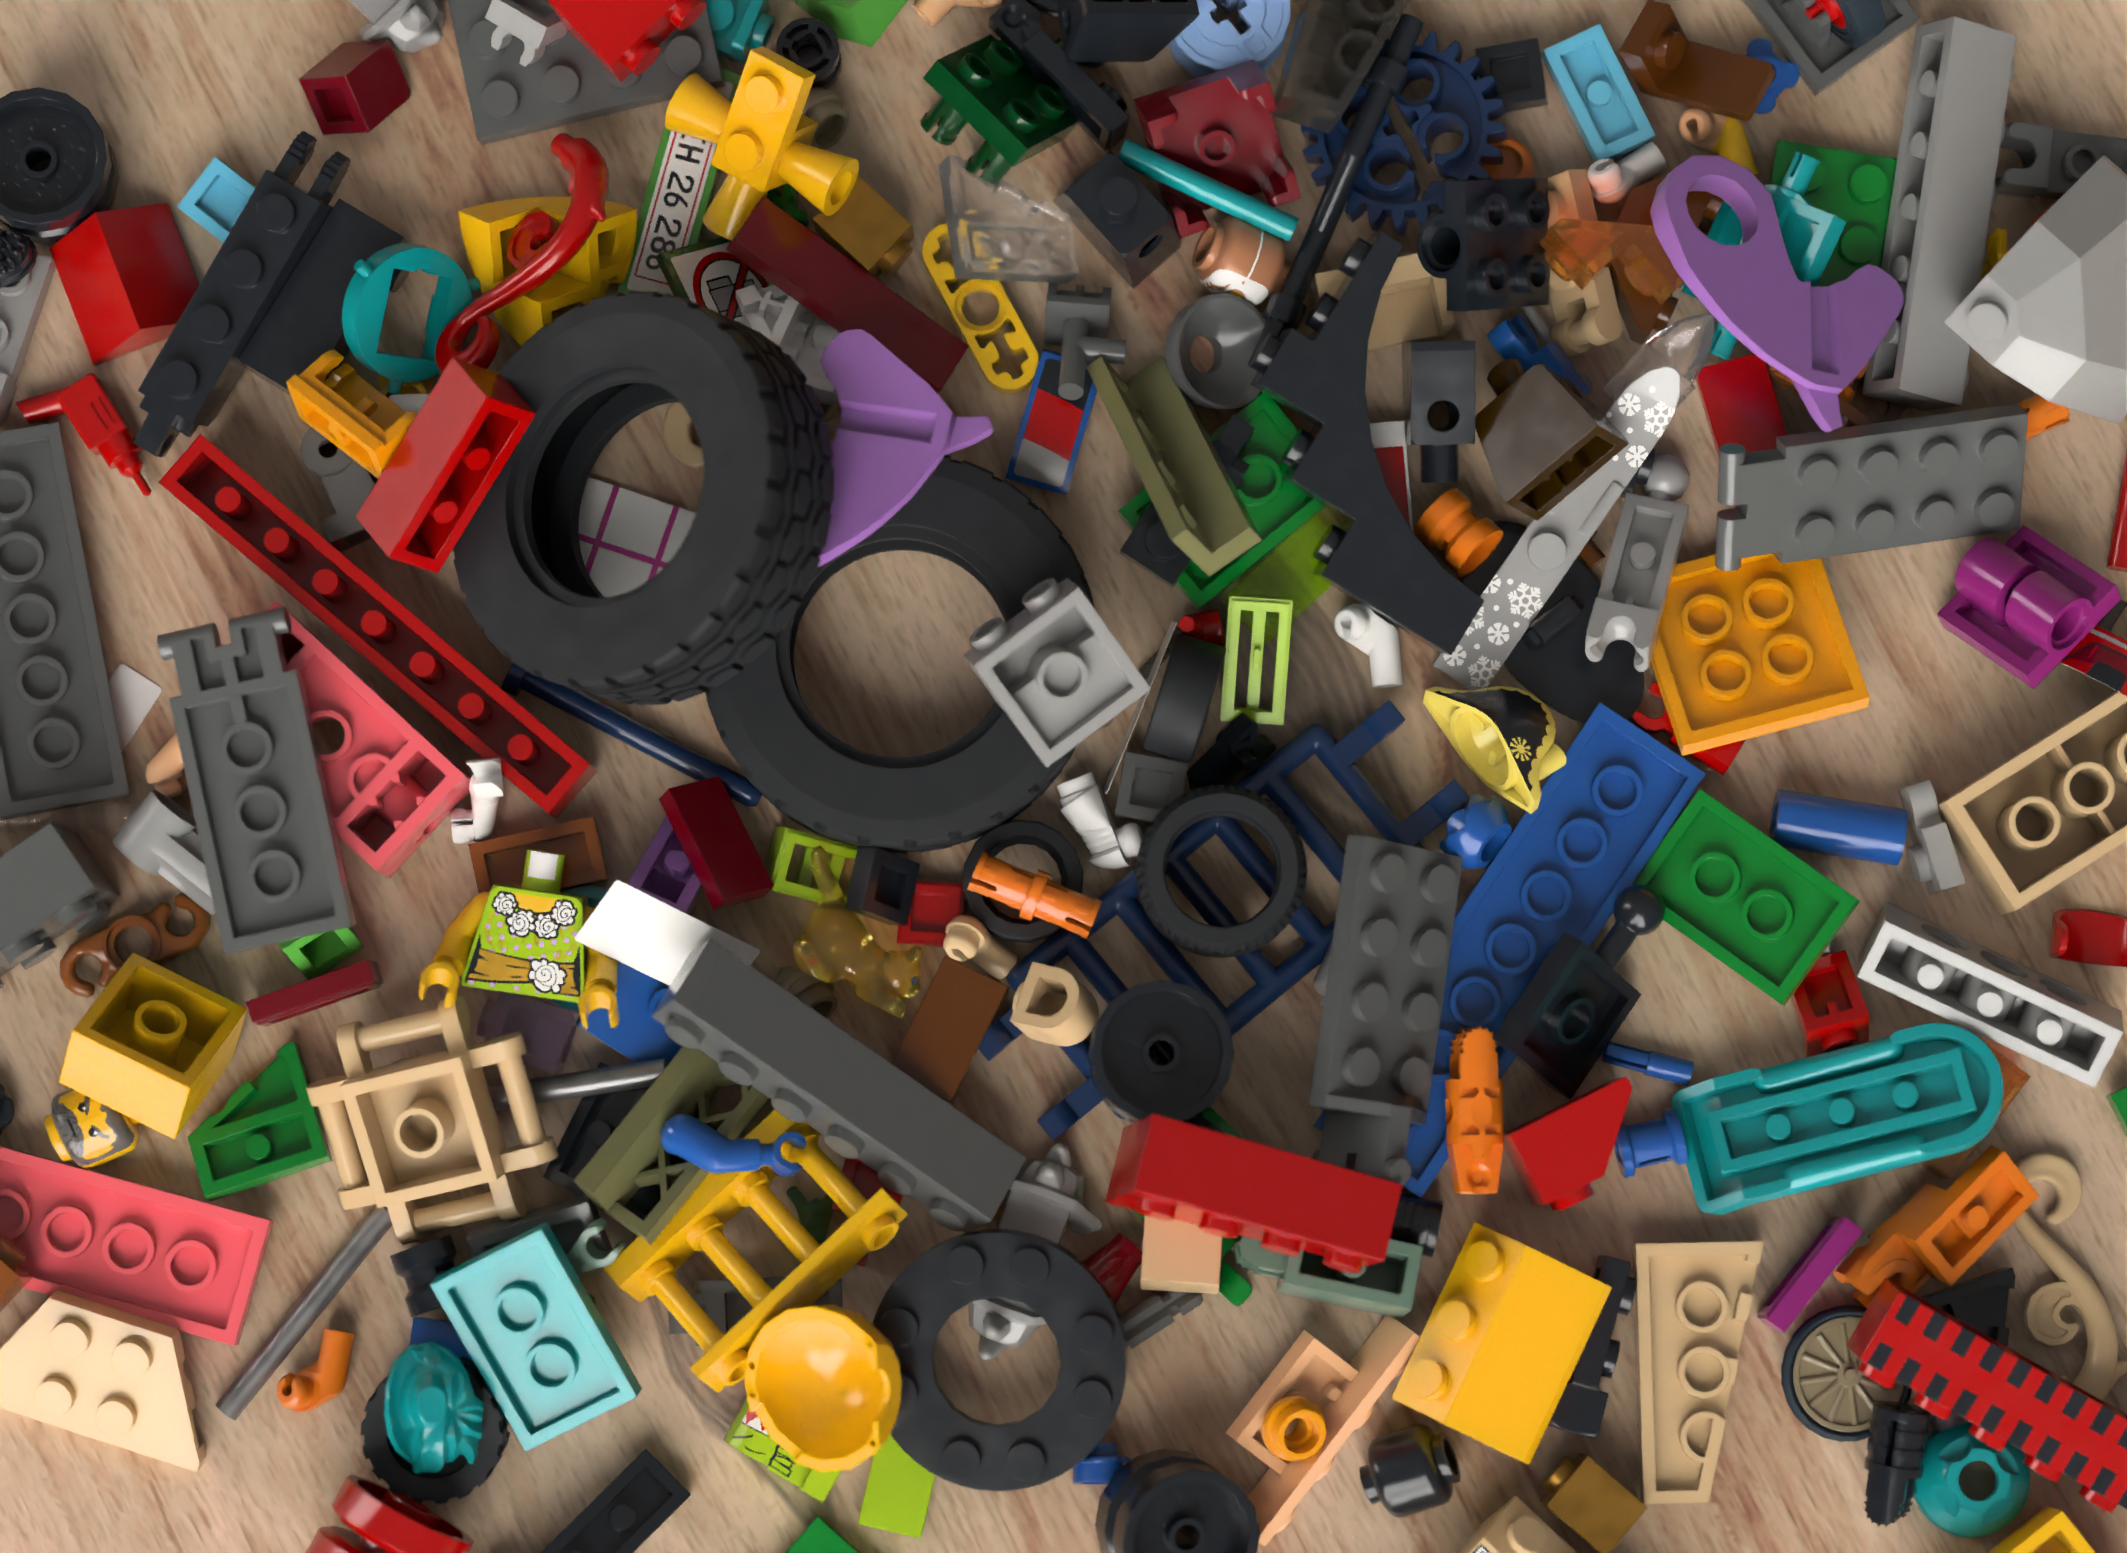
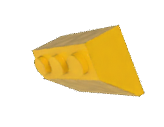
(1501, 1343)

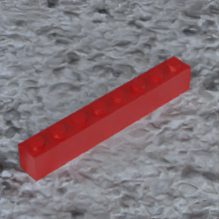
(377, 626)

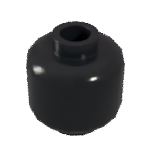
(1410, 1470)

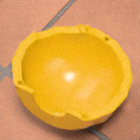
(824, 1385)

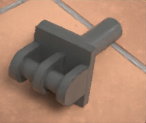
(1081, 325)

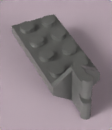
(1383, 1003)

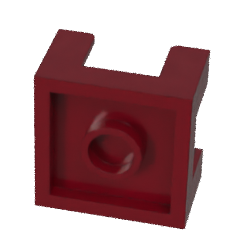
(1222, 131)

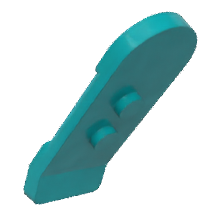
(1838, 1115)

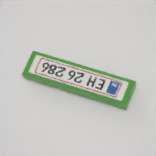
(674, 202)

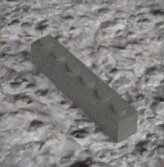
(838, 1088)

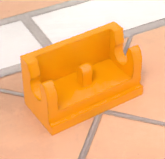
(349, 412)

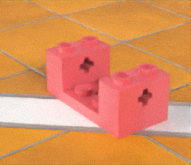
(386, 778)

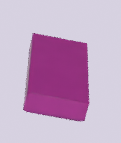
(1809, 1273)

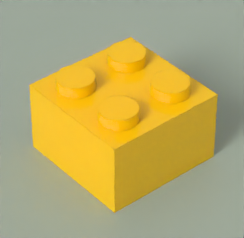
(152, 1045)

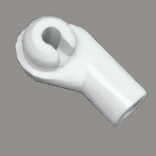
(1613, 181)
(1375, 638)

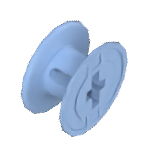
(1212, 47)

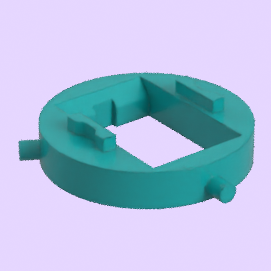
(367, 301)

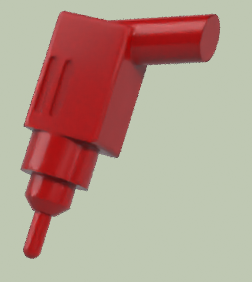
(96, 422)

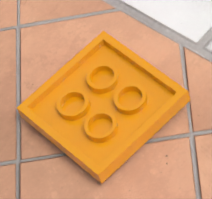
(1752, 651)

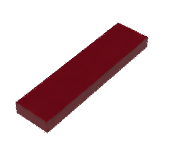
(843, 292)

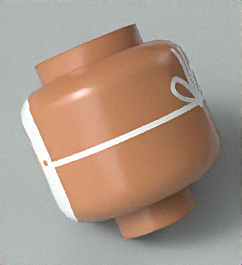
(1240, 260)

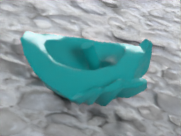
(431, 1408)

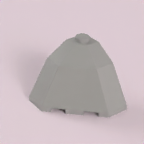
(2059, 301)

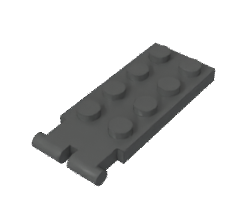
(1872, 486)
(256, 784)

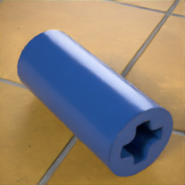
(1838, 827)

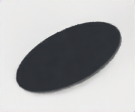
(1552, 651)

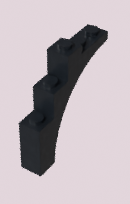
(1324, 381)

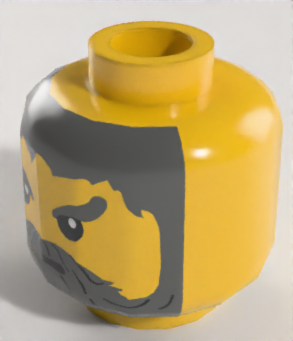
(88, 1130)

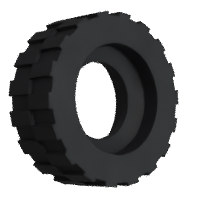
(455, 1477)

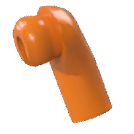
(323, 1378)

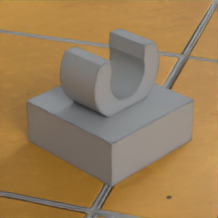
(528, 20)

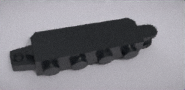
(248, 273)

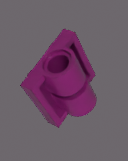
(2025, 603)

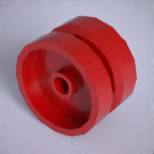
(386, 1524)

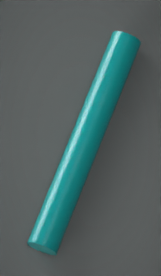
(1208, 190)

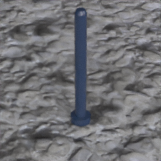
(631, 732)

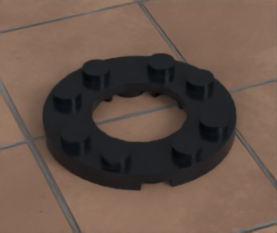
(1089, 1346)

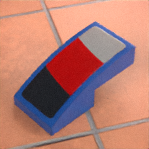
(1050, 430)

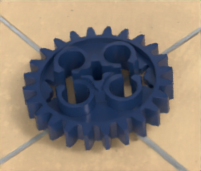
(1454, 105)

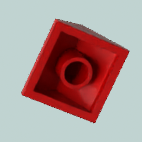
(125, 278)

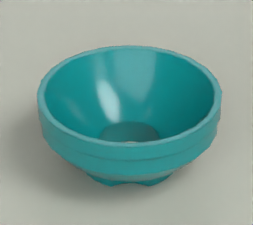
(1939, 1489)

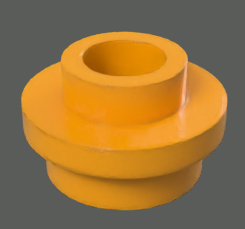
(1307, 1436)

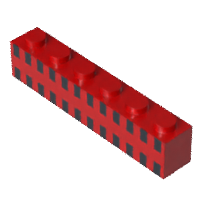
(1995, 1390)

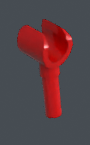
(1204, 626)

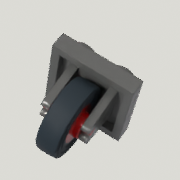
(1831, 35)

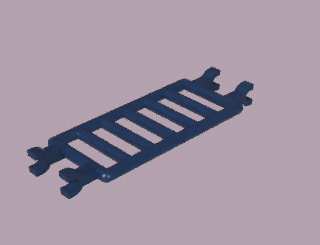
(1269, 980)

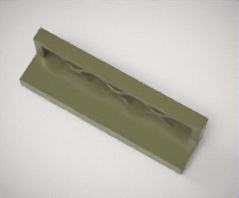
(1177, 464)
(635, 1146)

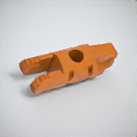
(1474, 1112)

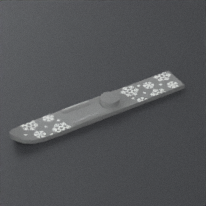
(1557, 538)

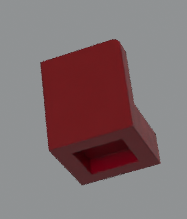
(355, 87)

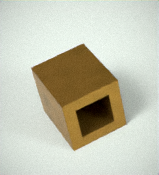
(868, 231)
(1591, 1502)

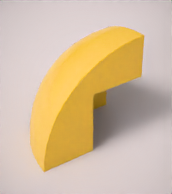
(585, 277)

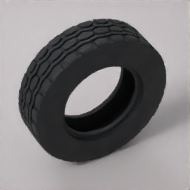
(753, 530)
(929, 797)

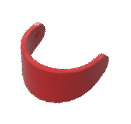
(2089, 937)

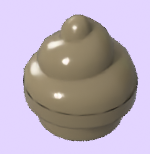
(829, 111)
(808, 989)

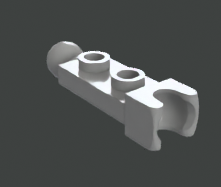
(1641, 564)

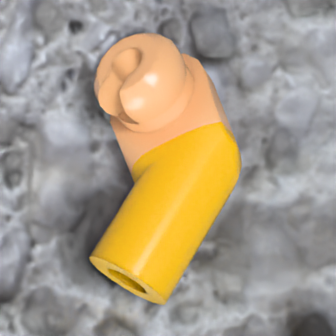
(1718, 135)

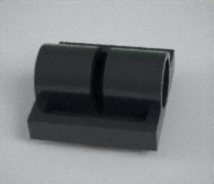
(1490, 243)

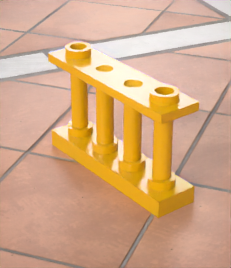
(699, 1226)

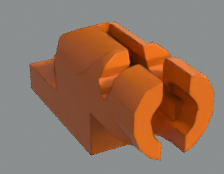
(1940, 1229)

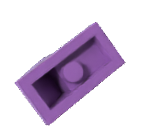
(667, 872)

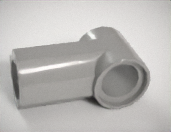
(166, 842)

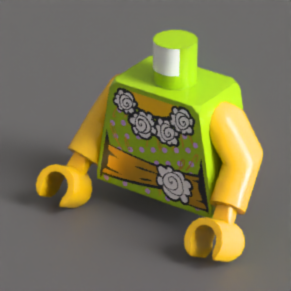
(526, 944)

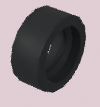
(1184, 697)
(1008, 835)

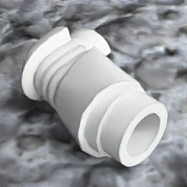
(1091, 818)

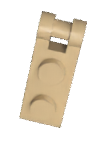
(1574, 328)

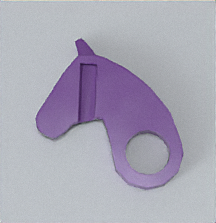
(1803, 330)
(887, 437)

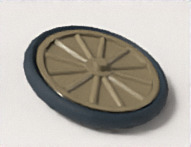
(1824, 1380)

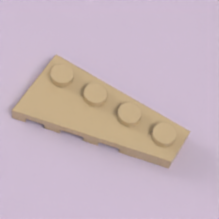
(1688, 1344)

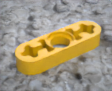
(988, 357)

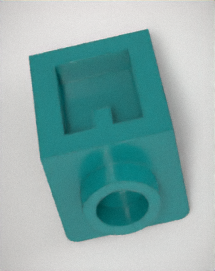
(740, 26)

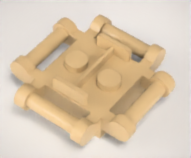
(429, 1122)

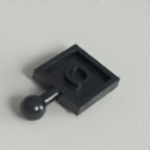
(1579, 997)

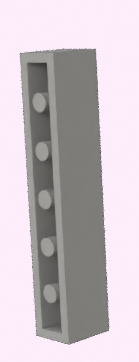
(1941, 207)

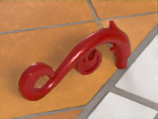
(538, 251)

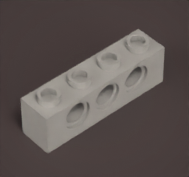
(1990, 994)

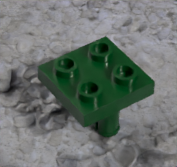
(1001, 101)

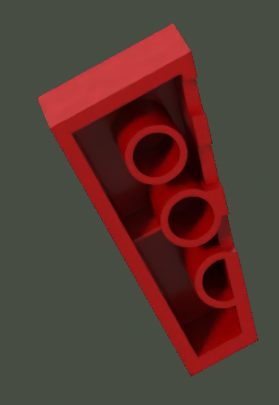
(1253, 1192)

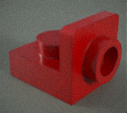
(1831, 1006)

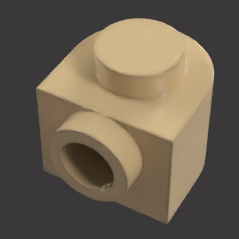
(1054, 1007)

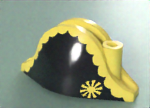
(1500, 737)

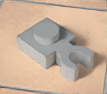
(1933, 853)

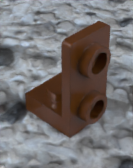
(1691, 72)

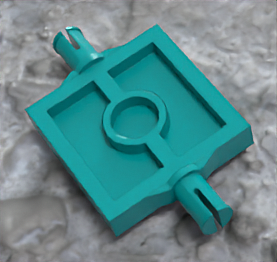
(1806, 232)

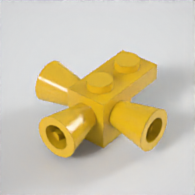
(760, 140)

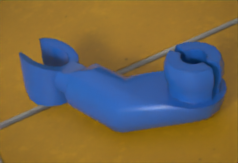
(718, 1154)

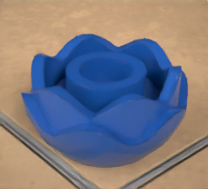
(1477, 831)

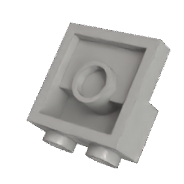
(1055, 669)

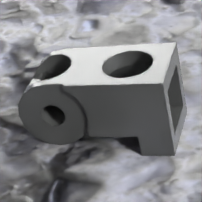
(346, 486)

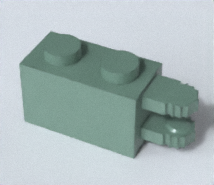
(1379, 1288)

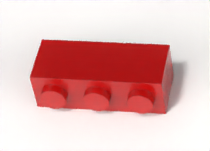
(445, 465)

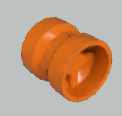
(1457, 531)

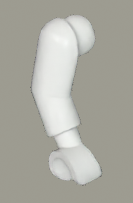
(485, 789)

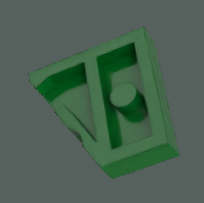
(262, 1131)

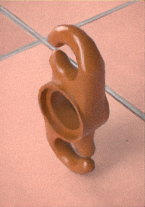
(104, 943)

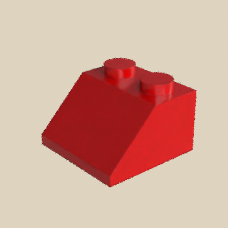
(626, 32)
(1568, 1145)

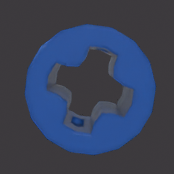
(1650, 1143)

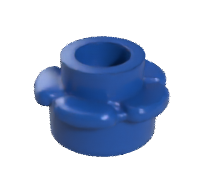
(1099, 1465)

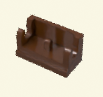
(949, 1028)

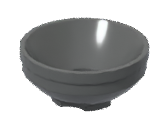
(1233, 331)

